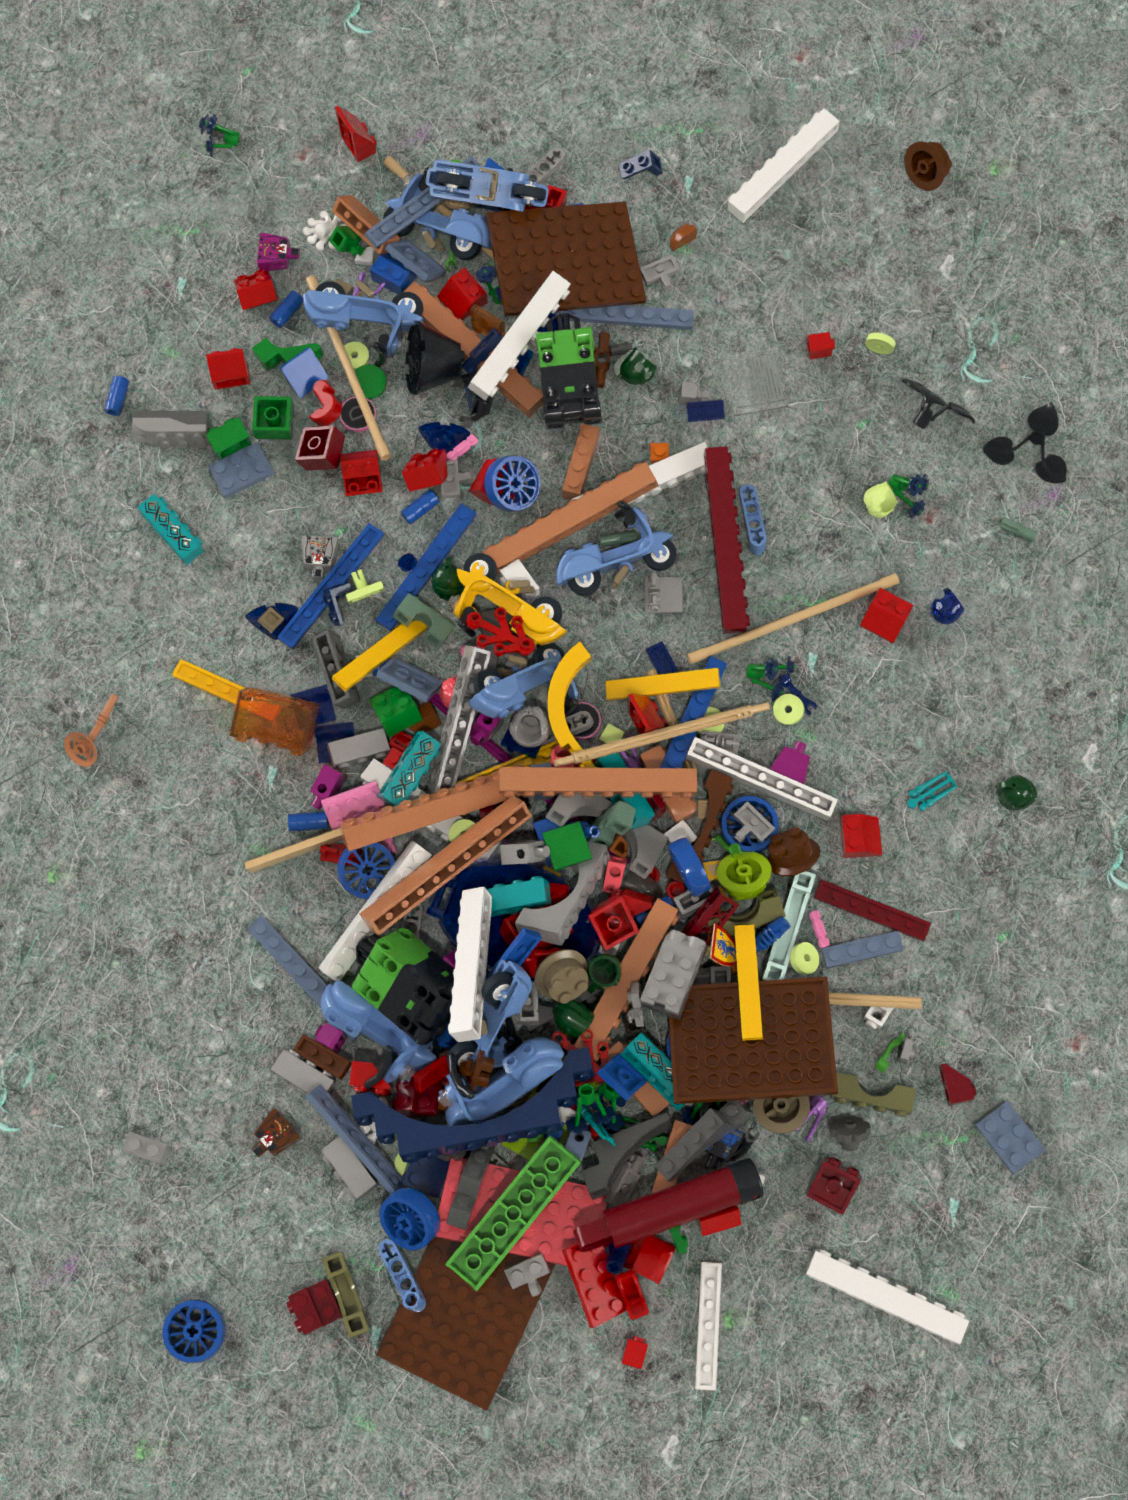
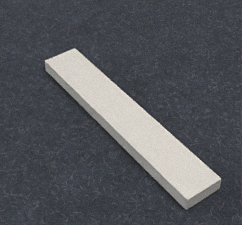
(708, 1326)

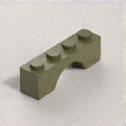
(766, 909)
(898, 1100)
(347, 1295)

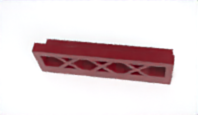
(708, 911)

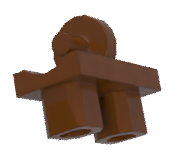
(482, 1063)

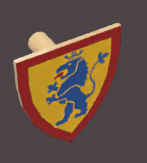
(722, 947)

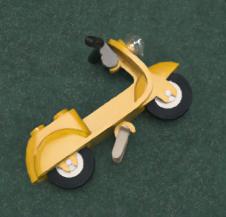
(478, 575)

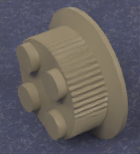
(562, 975)
(782, 1114)

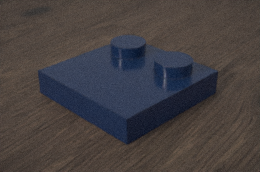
(426, 1175)

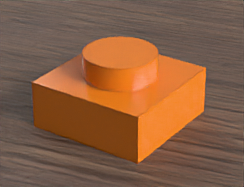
(658, 452)

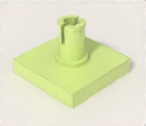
(363, 589)

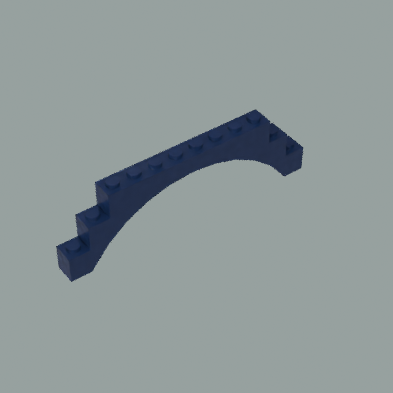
(533, 1118)

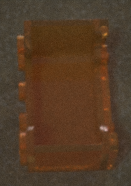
(274, 719)

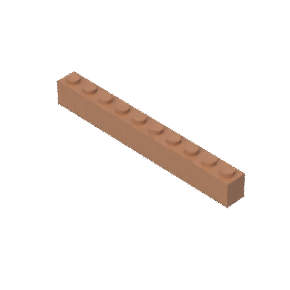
(515, 387)
(573, 517)
(597, 781)
(422, 811)
(445, 865)
(633, 968)

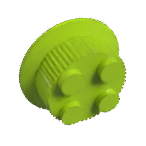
(744, 874)

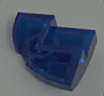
(443, 436)
(287, 611)

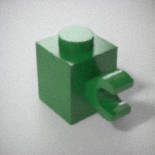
(346, 240)

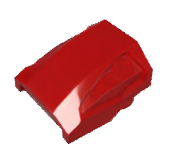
(650, 1258)

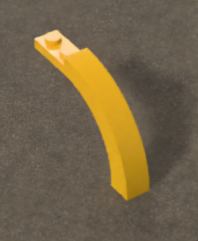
(565, 672)

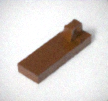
(322, 1057)

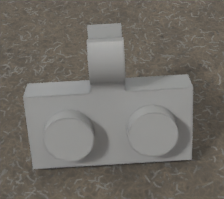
(660, 271)
(451, 485)
(752, 823)
(636, 1011)
(528, 1272)

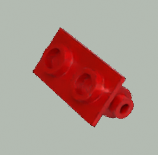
(332, 852)

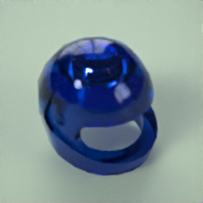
(946, 609)

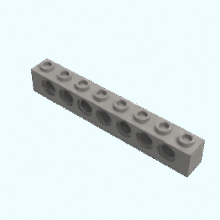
(458, 721)

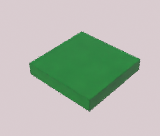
(567, 846)

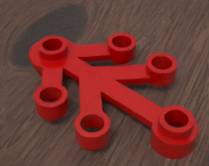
(502, 634)
(587, 1043)

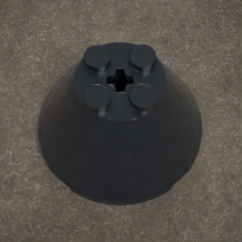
(431, 358)

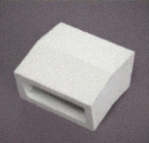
(679, 831)

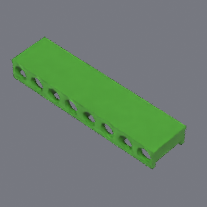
(513, 1212)

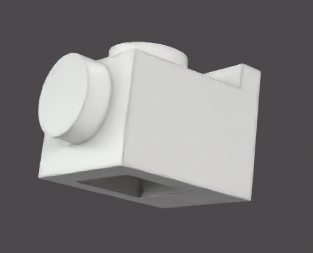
(875, 1023)

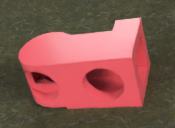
(614, 873)

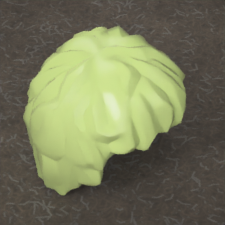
(880, 500)

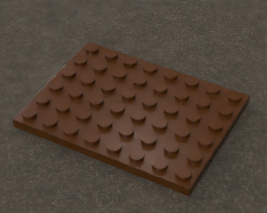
(581, 243)
(790, 1061)
(462, 1333)

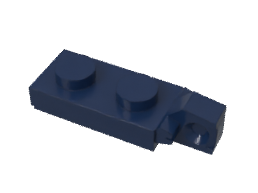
(482, 350)

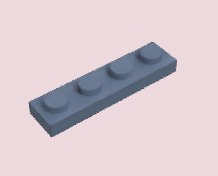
(862, 949)

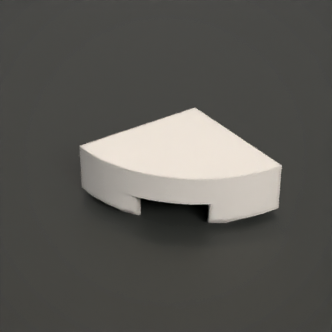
(366, 258)

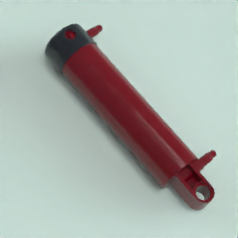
(672, 1207)

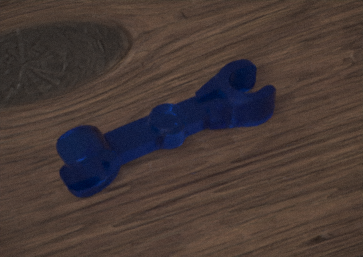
(787, 683)

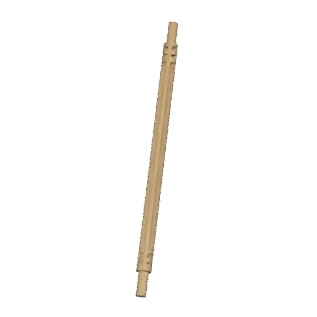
(661, 734)

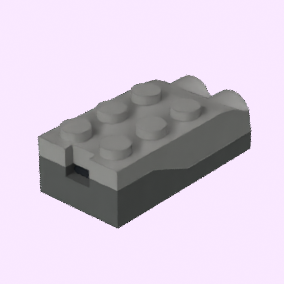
(171, 428)
(673, 974)

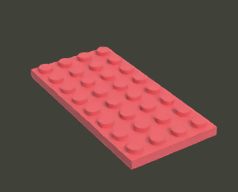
(550, 1230)

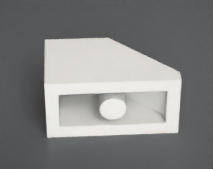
(516, 571)

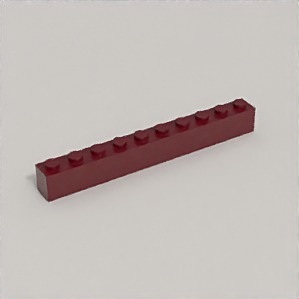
(725, 540)

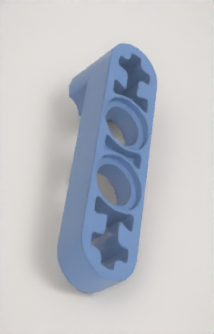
(756, 543)
(399, 1277)

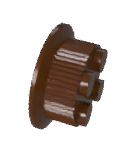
(927, 164)
(792, 852)

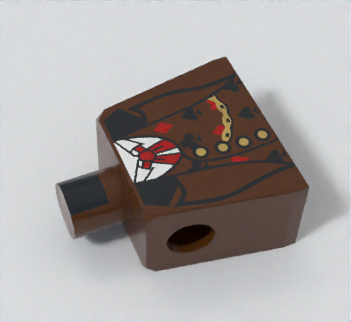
(275, 1135)

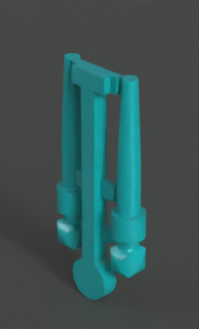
(912, 803)
(599, 1128)

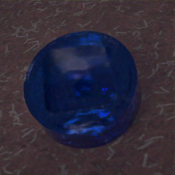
(407, 562)

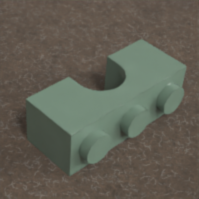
(413, 609)
(615, 820)

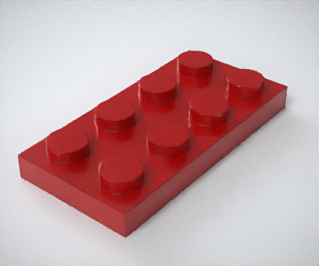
(594, 1284)

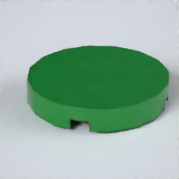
(371, 380)

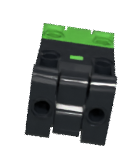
(568, 374)
(406, 983)

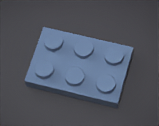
(415, 260)
(241, 470)
(409, 679)
(1010, 1137)

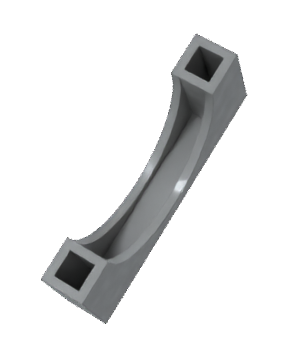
(644, 842)
(557, 920)

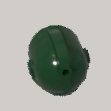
(634, 368)
(446, 580)
(1016, 793)
(603, 972)
(572, 1018)

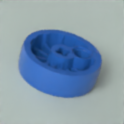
(504, 502)
(759, 803)
(360, 866)
(689, 866)
(409, 1219)
(199, 1325)

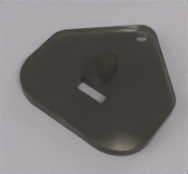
(634, 882)

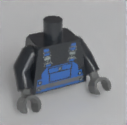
(477, 406)
(729, 1147)

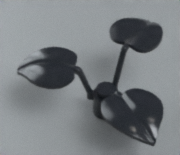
(925, 414)
(1043, 423)

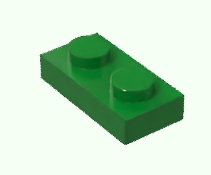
(680, 1241)

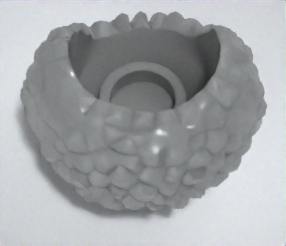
(530, 727)

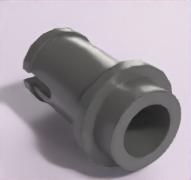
(620, 349)

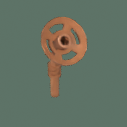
(85, 745)

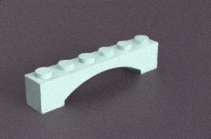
(794, 911)

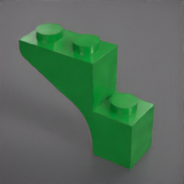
(271, 355)

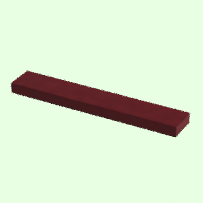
(872, 910)

